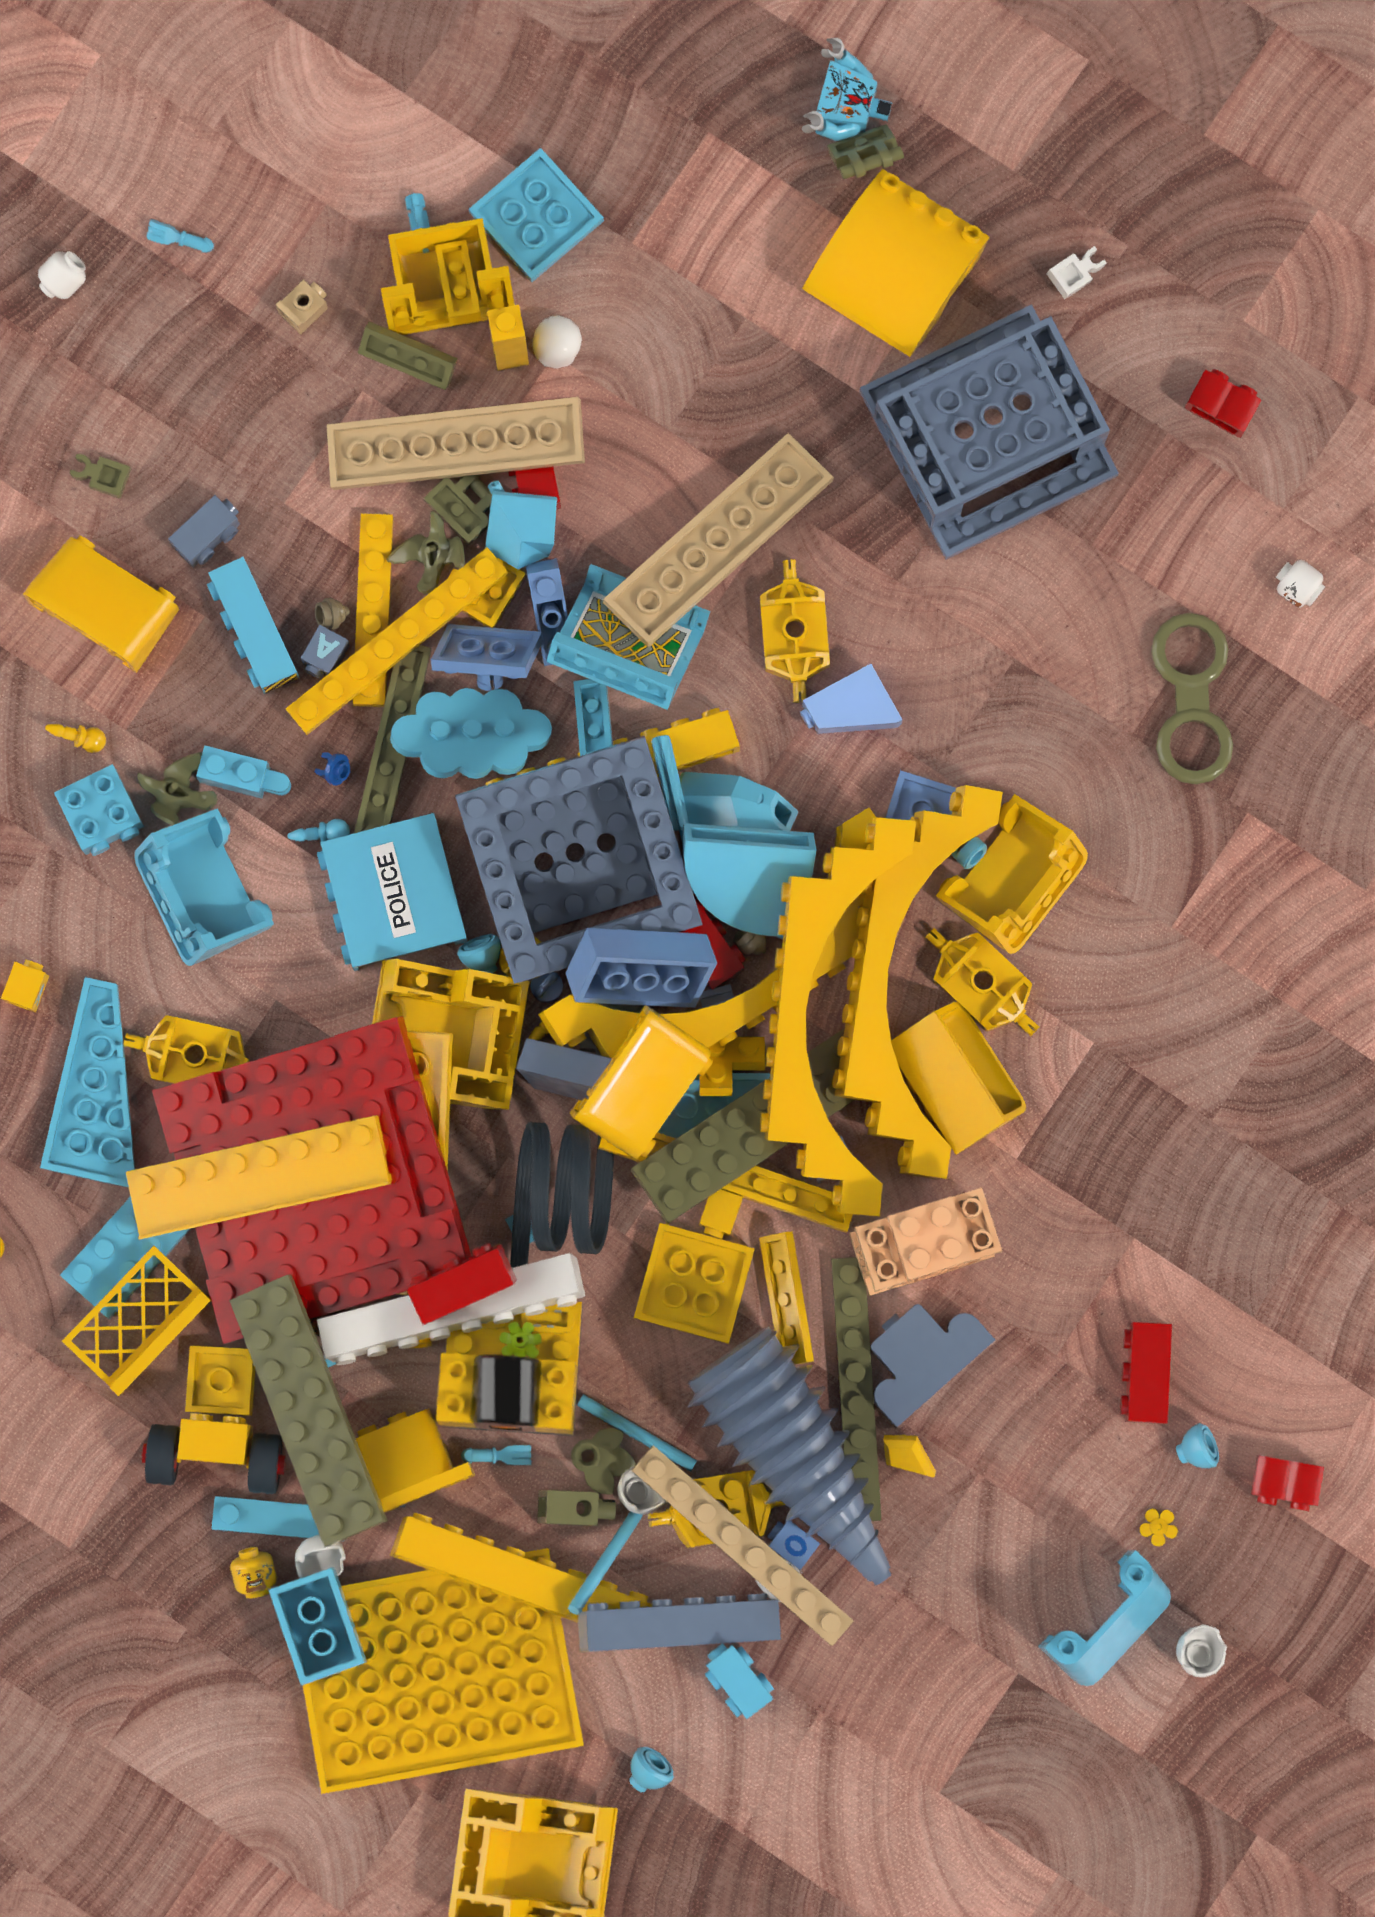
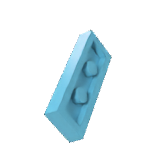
(592, 716)

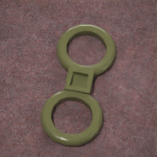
(1192, 698)

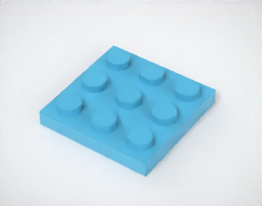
(536, 215)

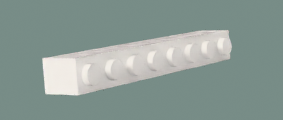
(396, 1322)

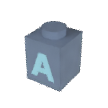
(324, 652)

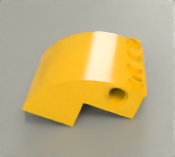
(895, 262)
(474, 1006)
(531, 1857)

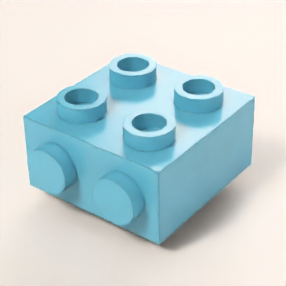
(99, 810)
(731, 1670)

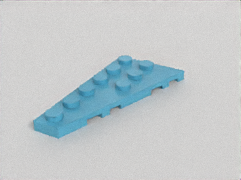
(92, 1111)

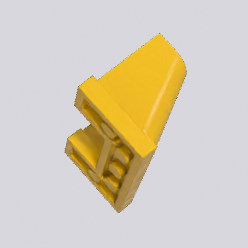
(418, 297)
(408, 1459)

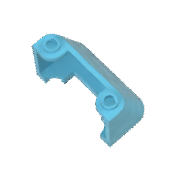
(199, 888)
(1092, 1659)

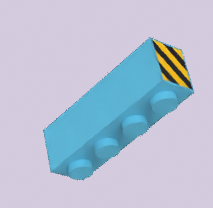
(253, 625)

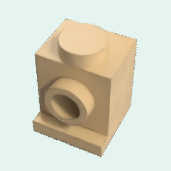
(303, 316)

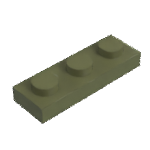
(407, 355)

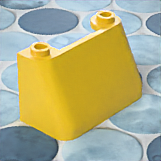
(102, 602)
(1017, 876)
(642, 1084)

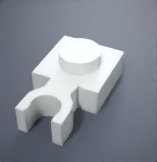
(1074, 273)

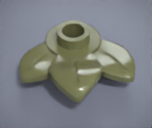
(608, 1460)

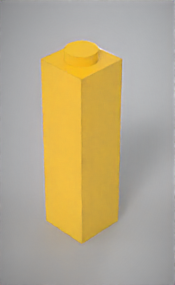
(508, 337)

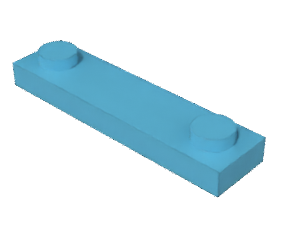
(263, 1517)

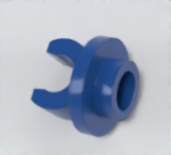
(336, 769)

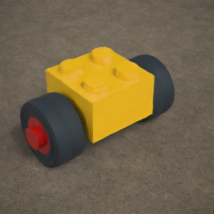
(215, 1443)

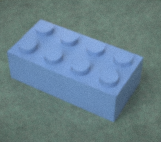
(641, 967)

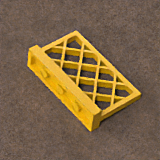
(156, 1341)

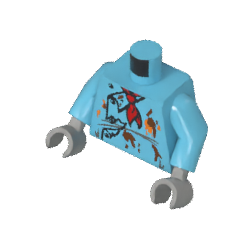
(845, 97)

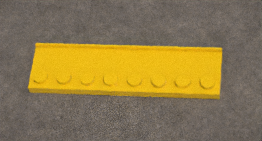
(258, 1177)

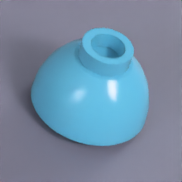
(481, 953)
(1199, 1447)
(650, 1770)

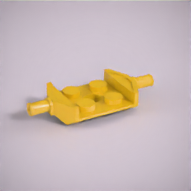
(794, 656)
(990, 1007)
(172, 1038)
(741, 1500)

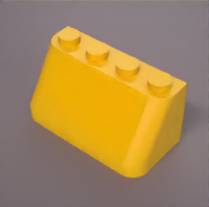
(957, 1076)

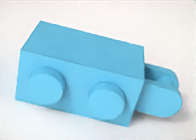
(240, 773)

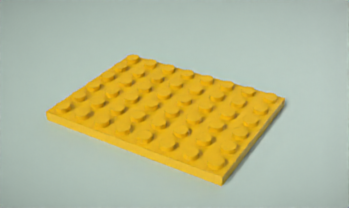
(444, 1685)

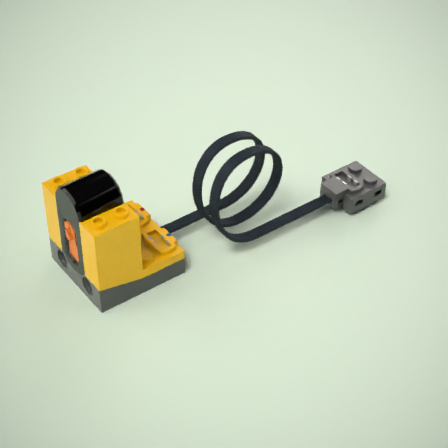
(536, 1394)

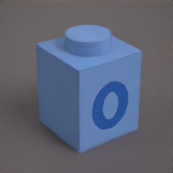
(792, 1543)

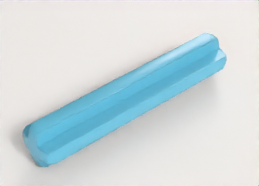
(670, 781)

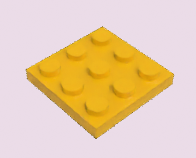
(694, 1283)

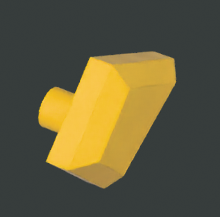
(907, 1454)

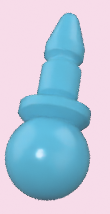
(333, 829)

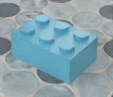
(317, 1626)

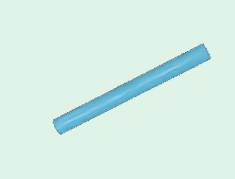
(636, 1432)
(604, 1563)

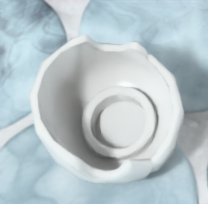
(556, 341)
(637, 1495)
(314, 1557)
(1201, 1651)

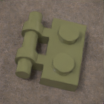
(865, 152)
(457, 509)

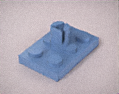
(486, 653)

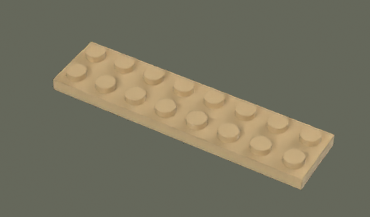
(455, 443)
(718, 540)

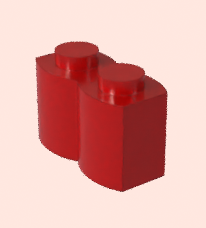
(1223, 402)
(1287, 1481)

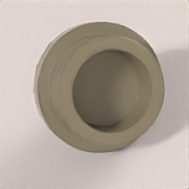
(330, 613)
(750, 943)

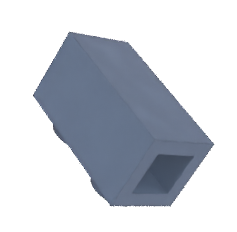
(205, 531)

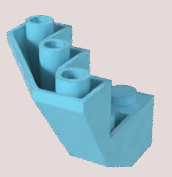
(734, 802)

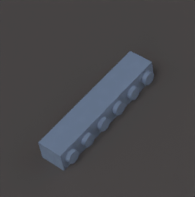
(678, 1625)

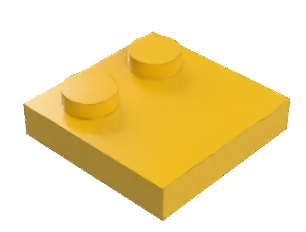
(220, 1381)

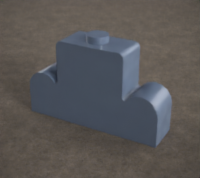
(923, 1358)

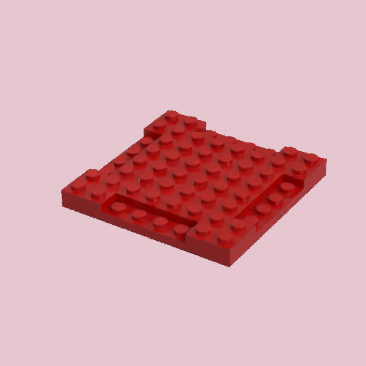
(337, 1246)

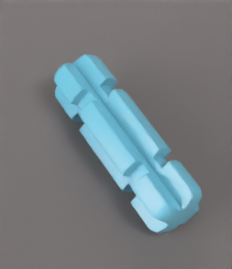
(418, 217)

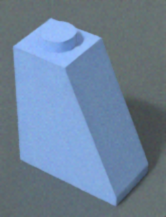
(851, 705)

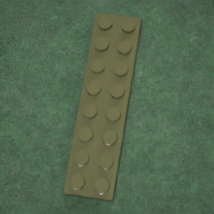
(727, 1143)
(308, 1410)

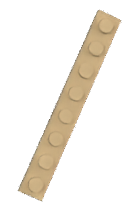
(742, 1545)

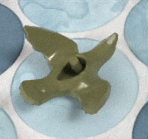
(432, 551)
(174, 790)

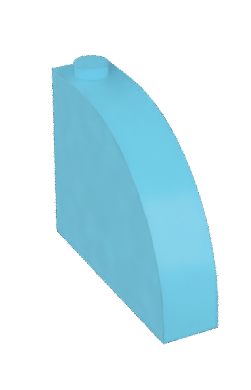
(742, 871)

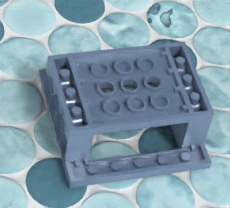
(957, 385)
(565, 805)

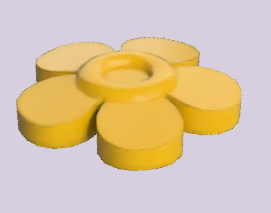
(1159, 1526)

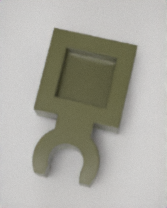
(106, 476)

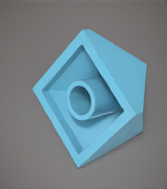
(521, 527)

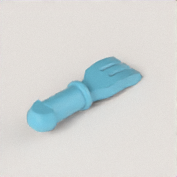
(167, 234)
(509, 1455)

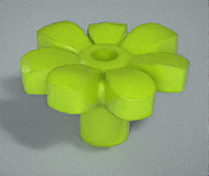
(524, 1333)

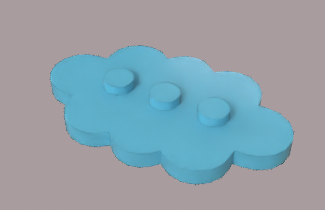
(471, 733)

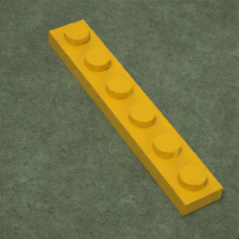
(373, 594)

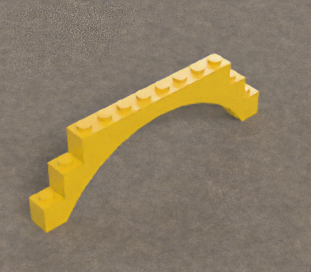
(809, 918)
(717, 1023)
(867, 1058)

